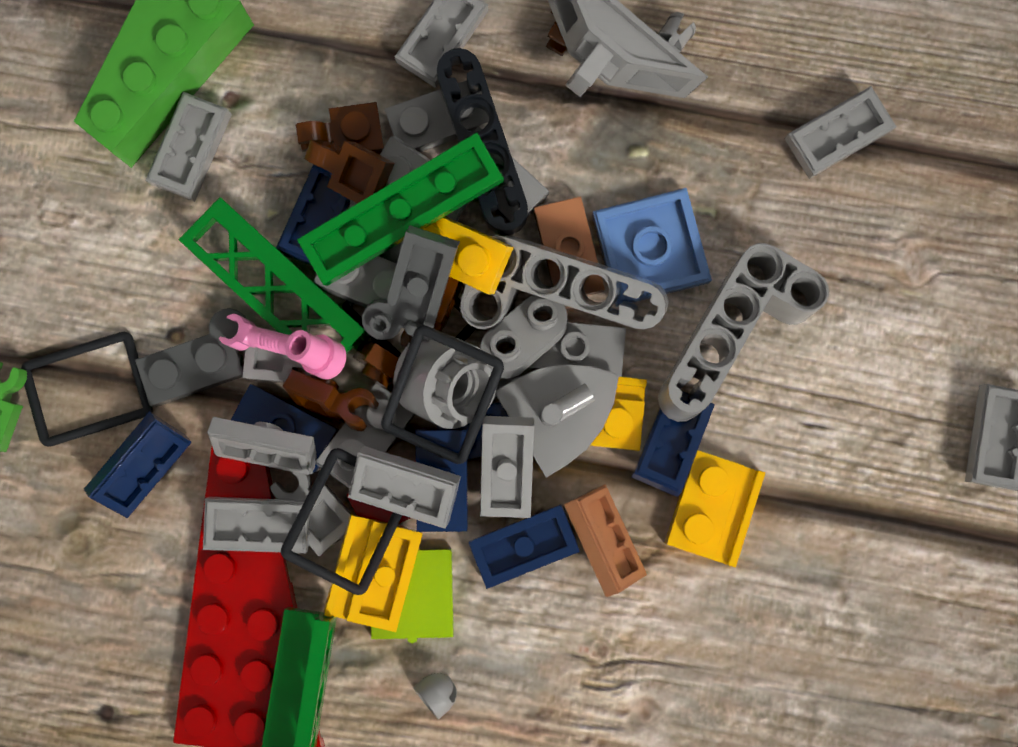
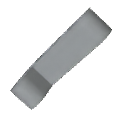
(568, 291)
(729, 336)

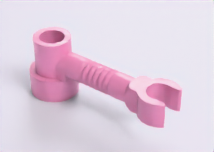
(315, 353)

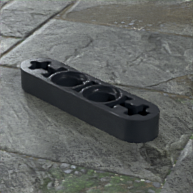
(491, 135)

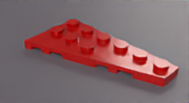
(232, 627)

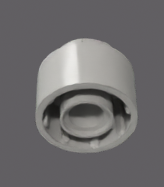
(443, 384)

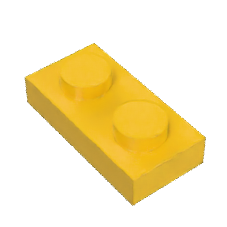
(479, 257)

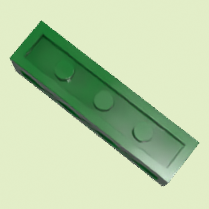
(411, 200)
(276, 264)
(299, 679)

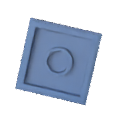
(653, 241)

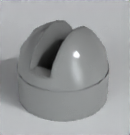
(437, 693)

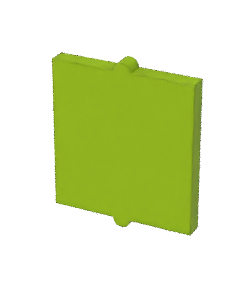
(428, 600)

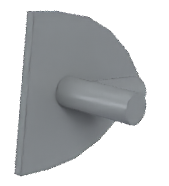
(566, 406)

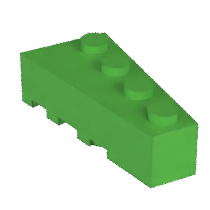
(154, 59)

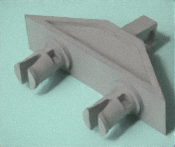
(625, 50)

